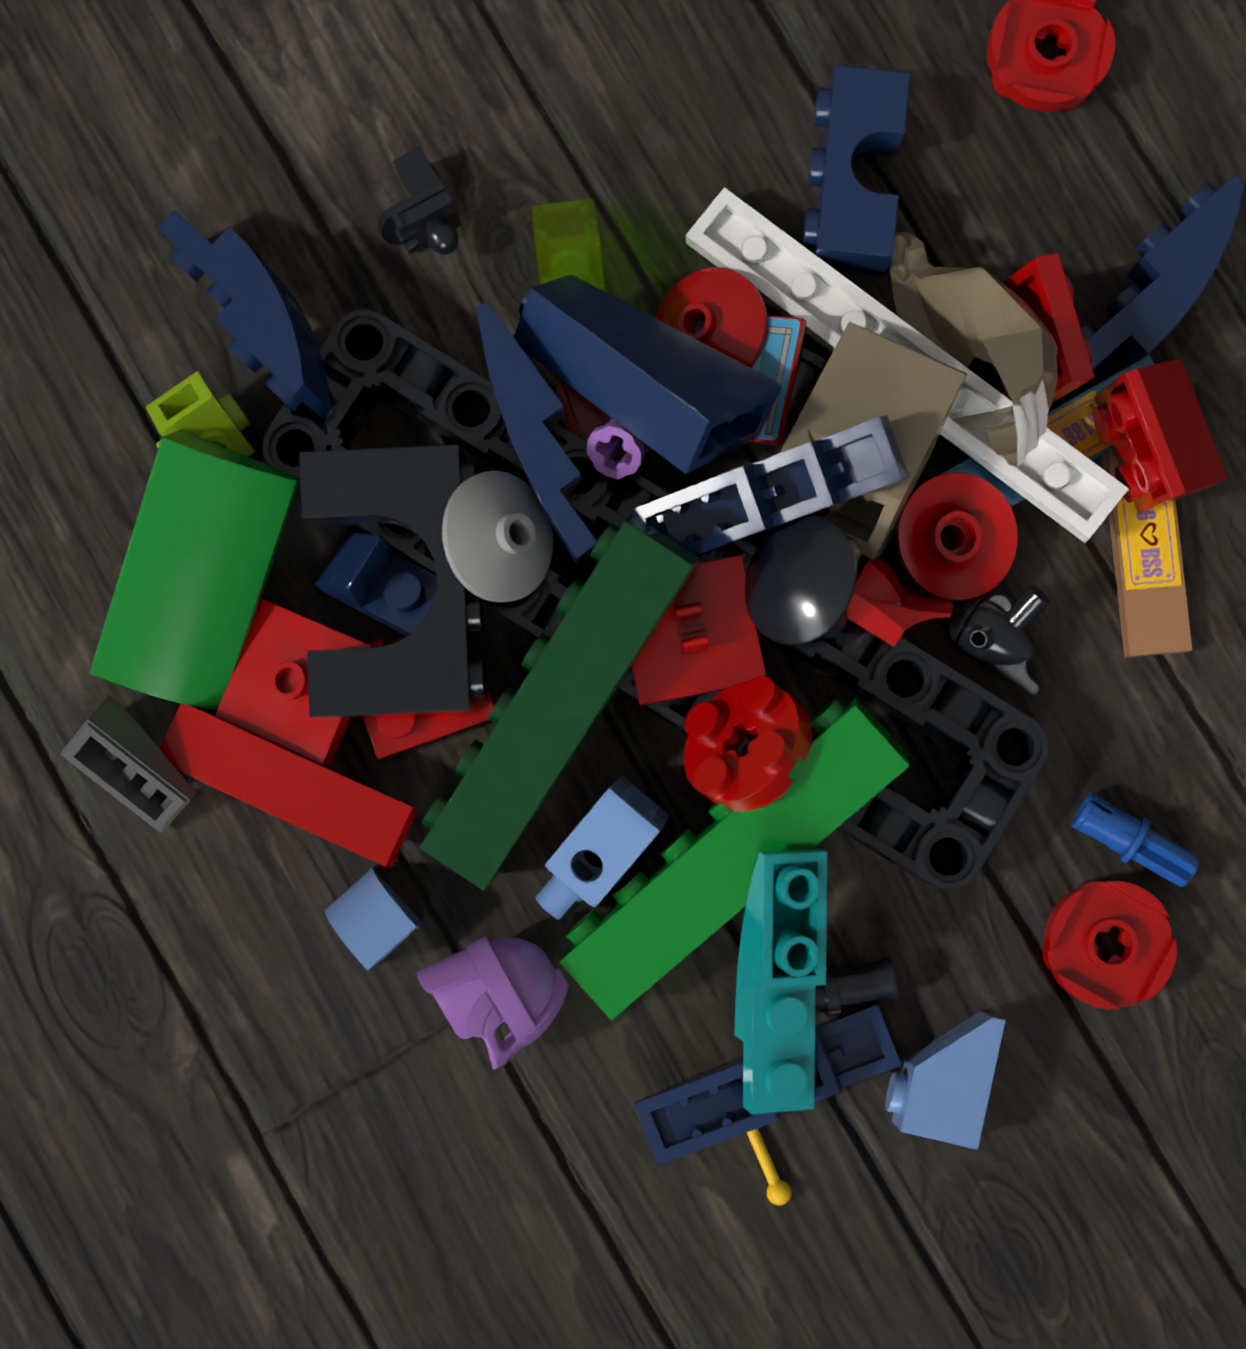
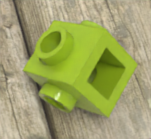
(199, 411)

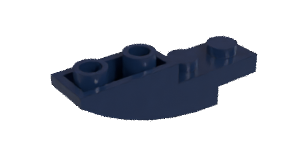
(1168, 276)
(257, 312)

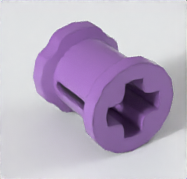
(607, 442)

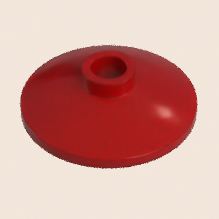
(732, 310)
(982, 529)

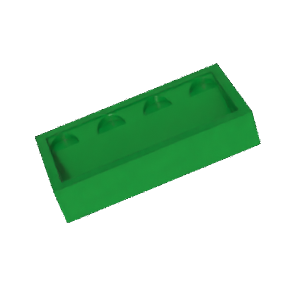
(193, 571)

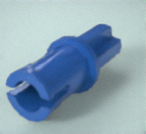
(1134, 840)

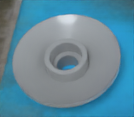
(480, 542)

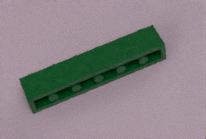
(558, 701)

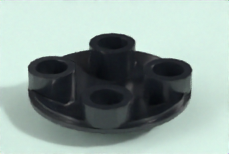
(802, 581)

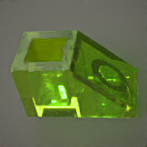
(568, 241)

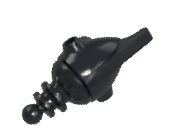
(995, 633)

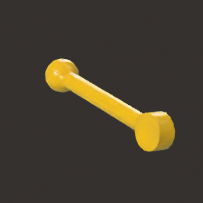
(778, 1190)

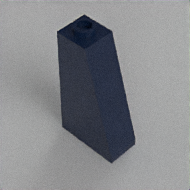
(645, 373)

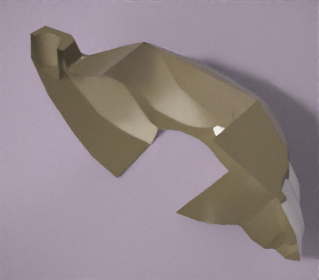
(980, 317)

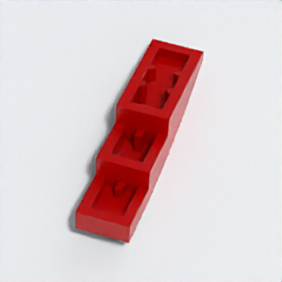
(288, 785)

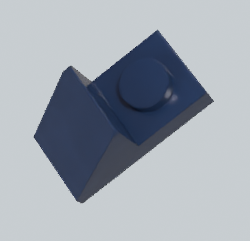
(379, 582)

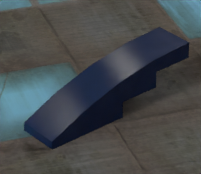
(529, 415)
(779, 488)
(711, 1103)

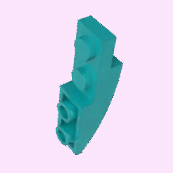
(777, 979)

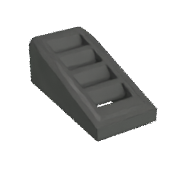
(113, 751)

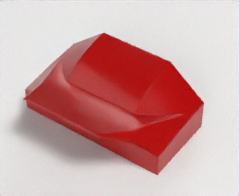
(887, 607)

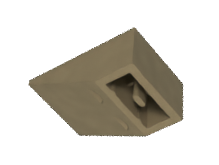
(869, 380)

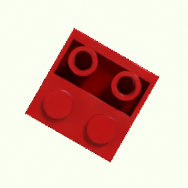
(1157, 435)

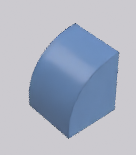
(371, 919)

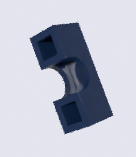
(860, 117)

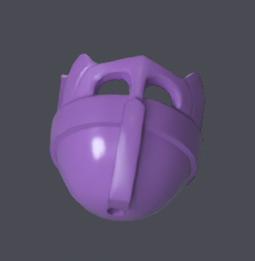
(496, 985)

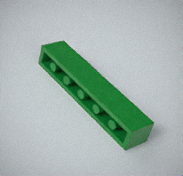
(711, 872)

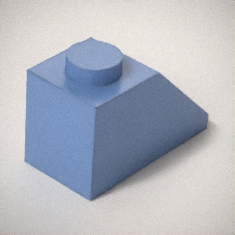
(948, 1083)

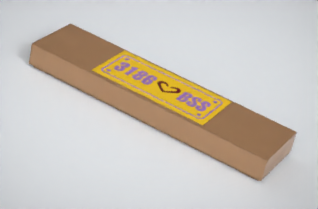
(1148, 577)

